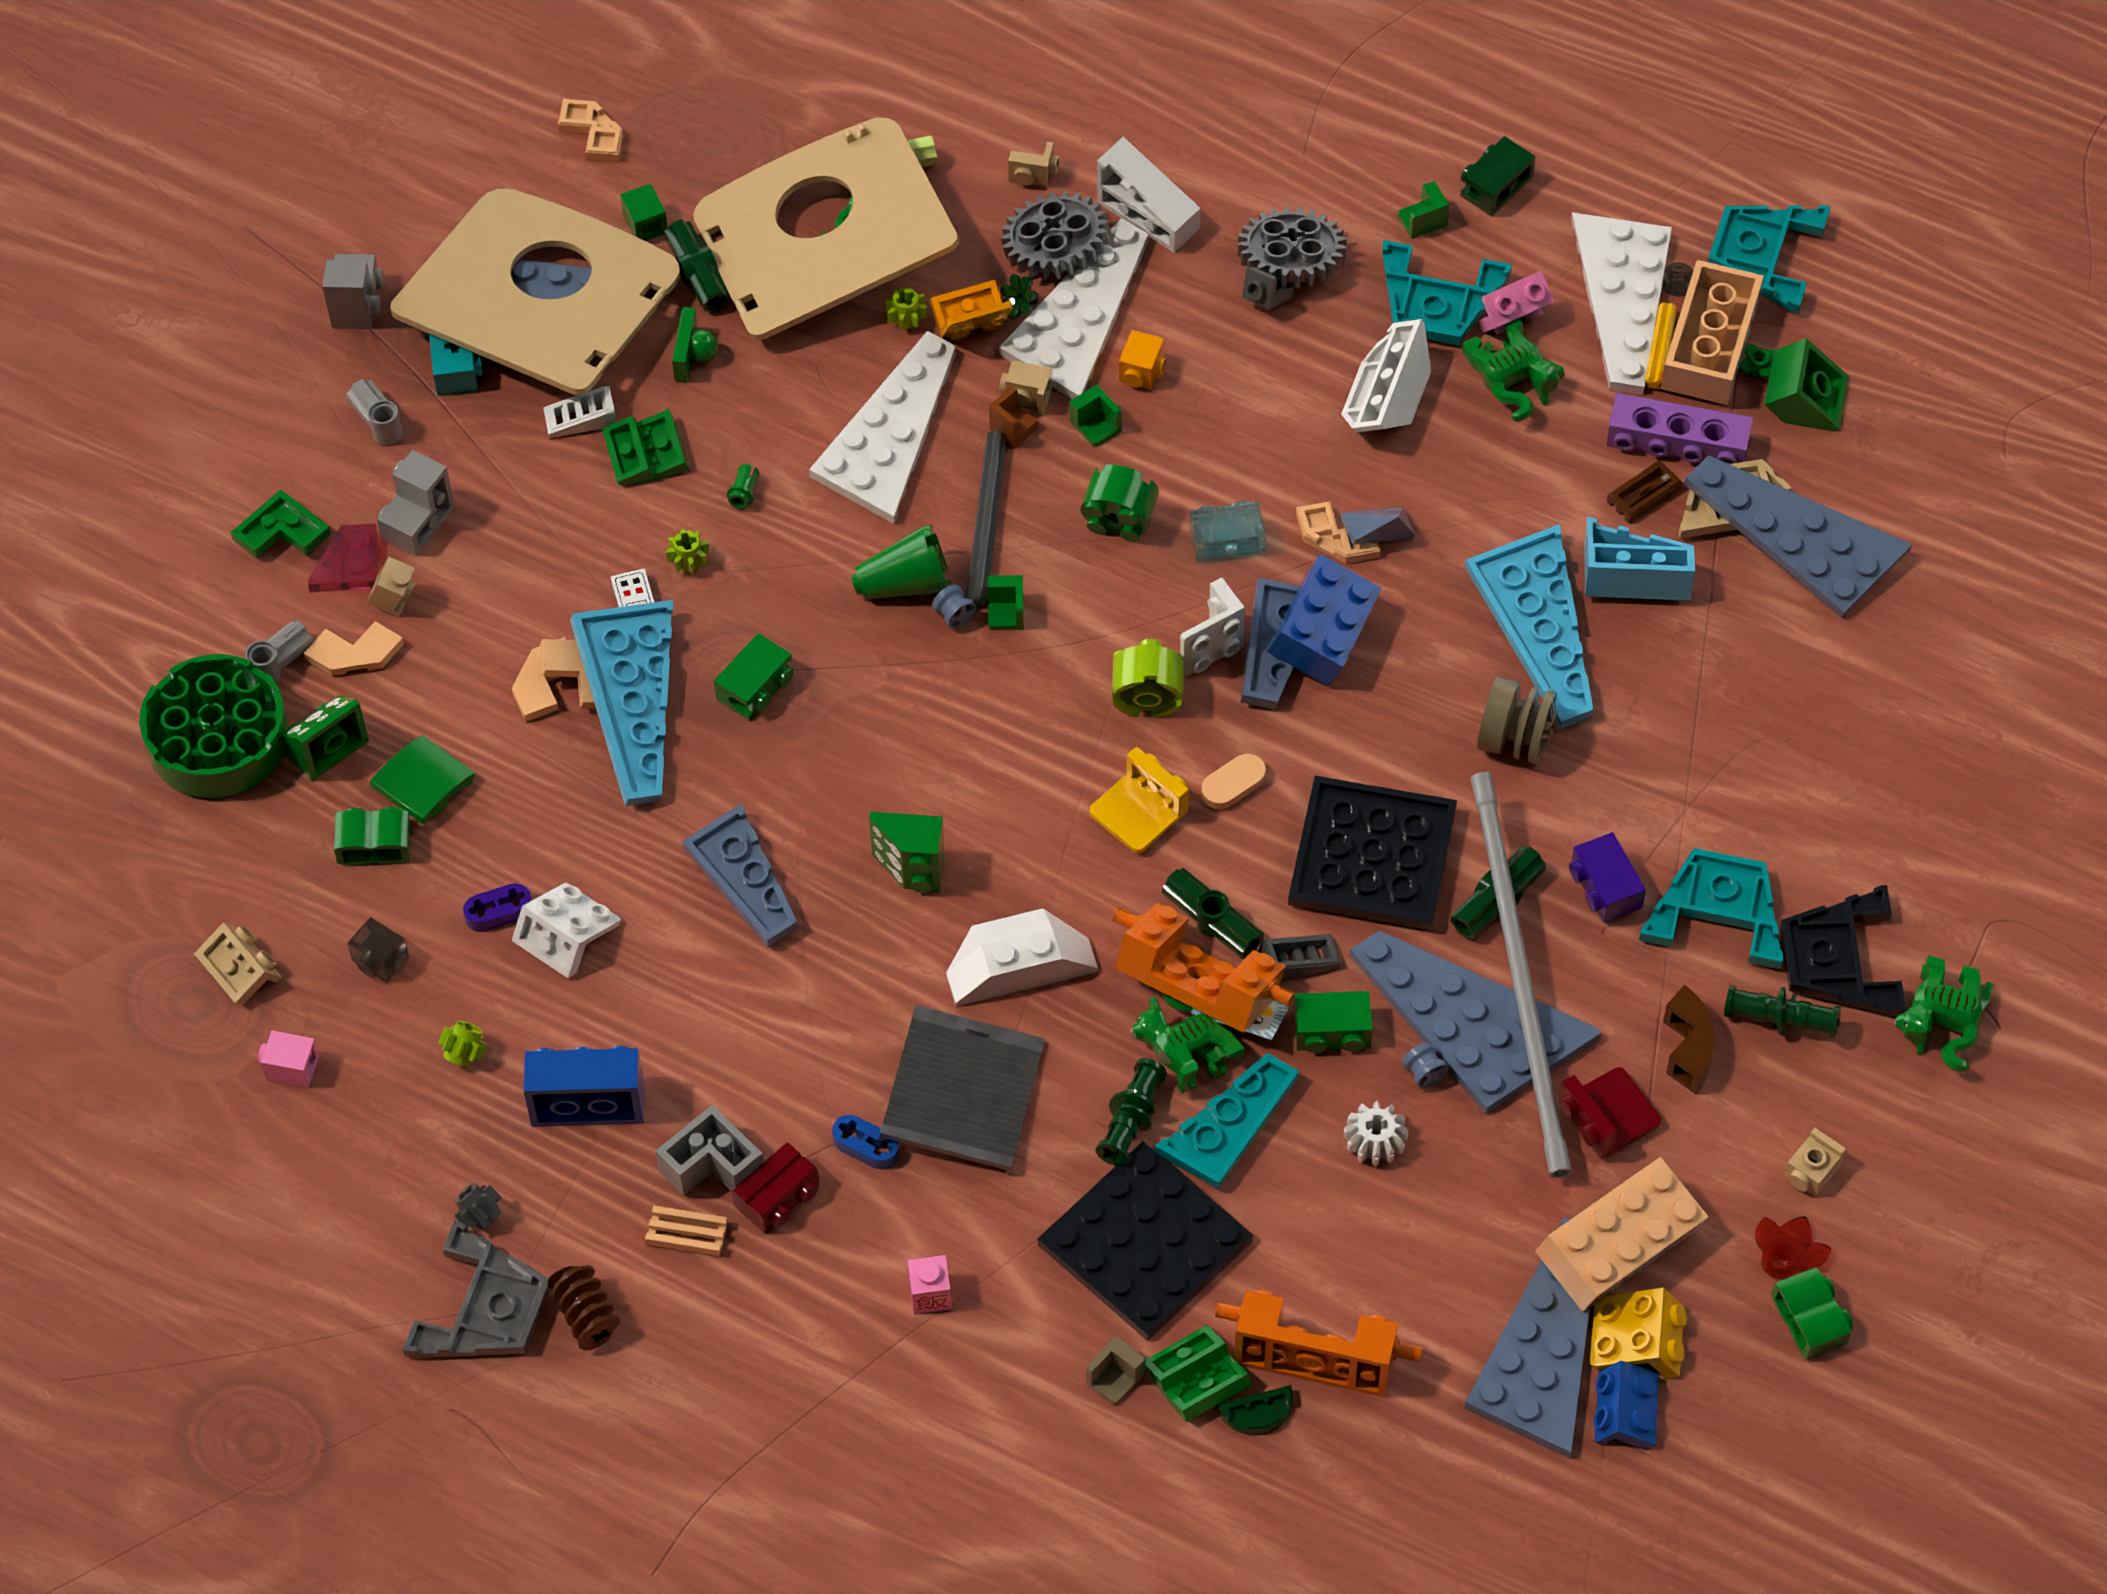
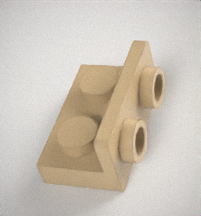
(237, 962)

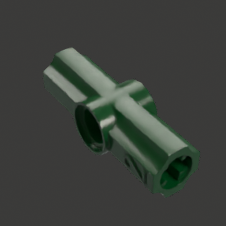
(697, 266)
(1482, 906)
(1226, 926)

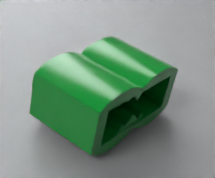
(372, 836)
(1812, 1313)

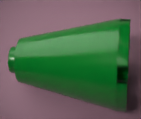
(904, 568)

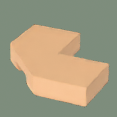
(588, 117)
(1321, 532)
(370, 651)
(563, 659)
(532, 689)

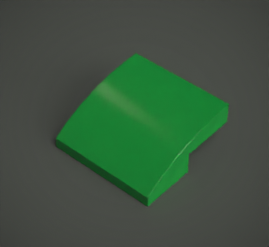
(645, 448)
(422, 779)
(1196, 1373)

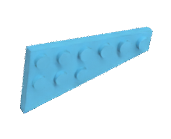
(1536, 611)
(629, 680)

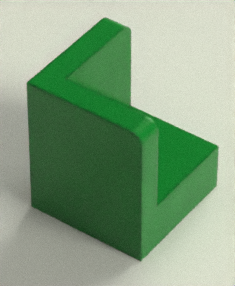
(644, 212)
(1426, 215)
(1095, 416)
(1005, 602)

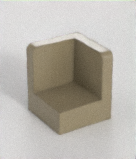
(1115, 1371)

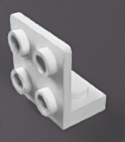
(1219, 635)
(561, 925)

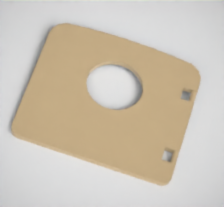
(889, 231)
(472, 301)

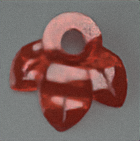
(1791, 1244)

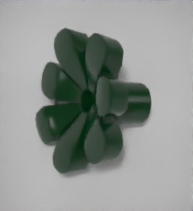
(1020, 295)

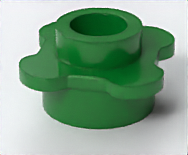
(1753, 368)

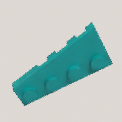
(1225, 1129)

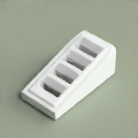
(582, 423)

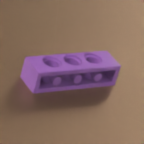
(1667, 420)

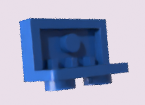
(1626, 1405)

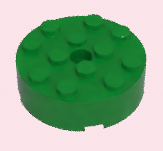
(214, 726)

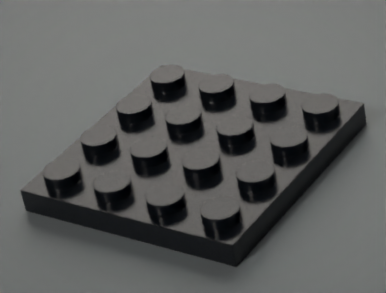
(1372, 852)
(1145, 1240)

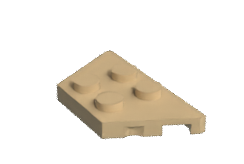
(1703, 520)

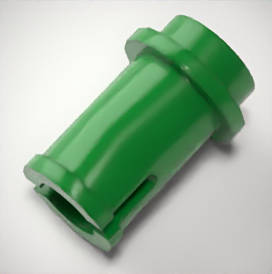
(741, 494)

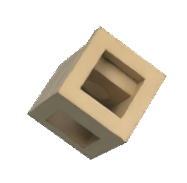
(1032, 383)
(392, 587)
(1814, 1163)

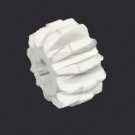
(1373, 1146)

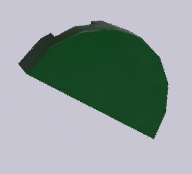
(1258, 1412)

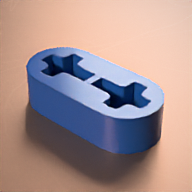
(863, 1145)

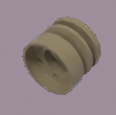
(1517, 720)

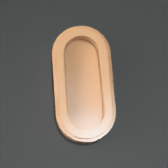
(1233, 781)

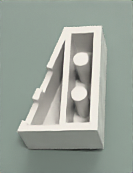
(1145, 196)

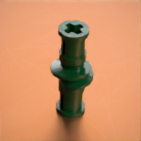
(1781, 1011)
(1131, 1111)

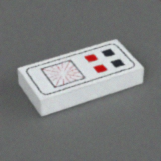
(632, 588)

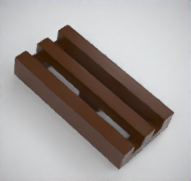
(1626, 507)

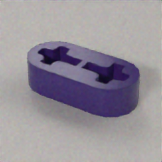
(496, 906)

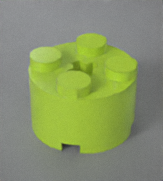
(1148, 679)

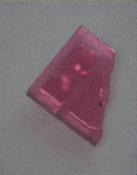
(348, 561)

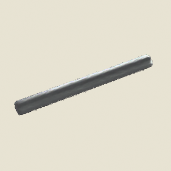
(986, 517)

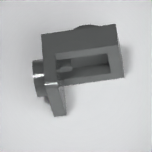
(1265, 289)

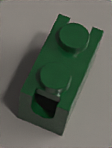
(1497, 175)

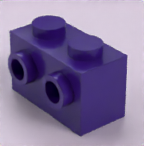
(1607, 877)

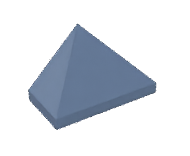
(1377, 525)

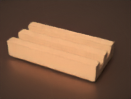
(691, 1218)

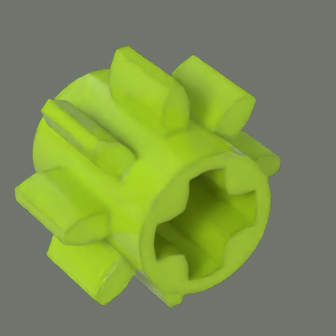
(906, 308)
(687, 551)
(462, 1043)

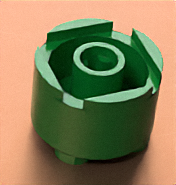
(1119, 502)

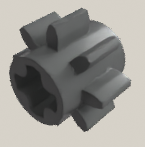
(478, 1206)

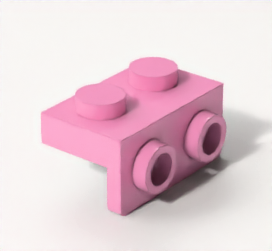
(1516, 300)

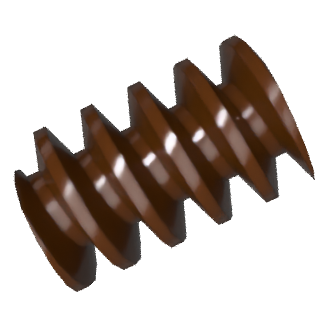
(584, 1305)

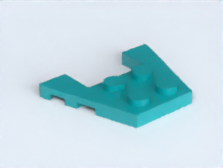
(1752, 241)
(1443, 305)
(1724, 892)

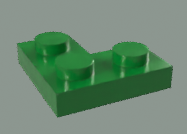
(280, 518)

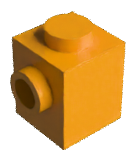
(1142, 360)

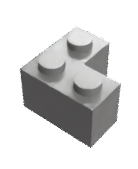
(351, 290)
(420, 504)
(708, 1147)

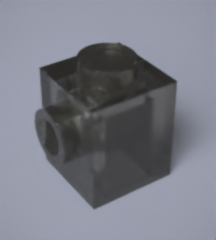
(378, 950)

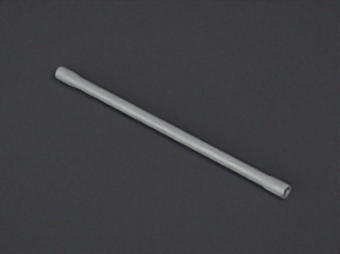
(1554, 1143)

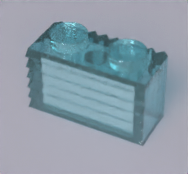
(1227, 530)

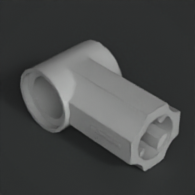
(376, 411)
(280, 649)

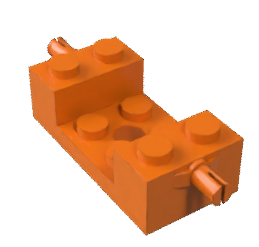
(1159, 958)
(1312, 1357)

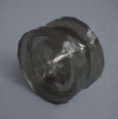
(1677, 271)

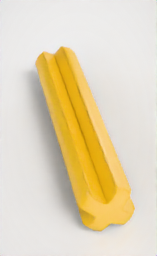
(1660, 344)

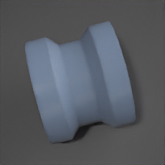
(954, 606)
(1425, 1065)

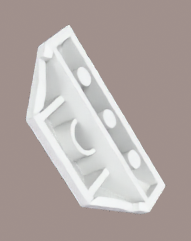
(1390, 380)
(1017, 956)

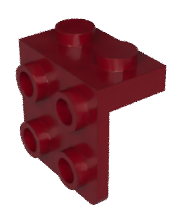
(1608, 1110)

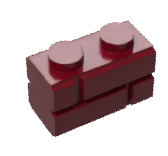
(776, 1188)

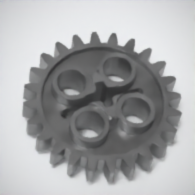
(1055, 234)
(1293, 246)

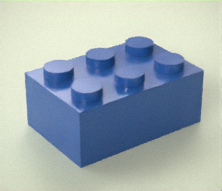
(1324, 620)
(584, 1086)

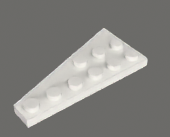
(1623, 284)
(1078, 315)
(884, 439)

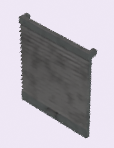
(962, 1088)

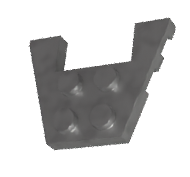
(497, 1309)

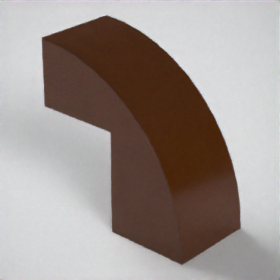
(1692, 1058)

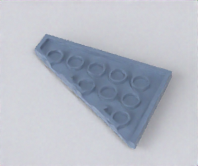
(1467, 1018)

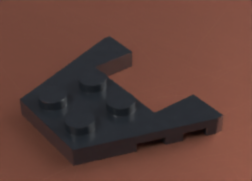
(1825, 959)

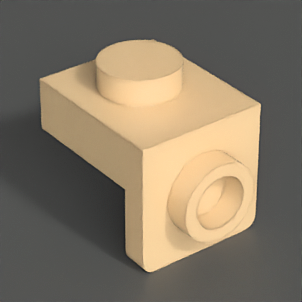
(1033, 168)

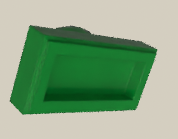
(691, 345)

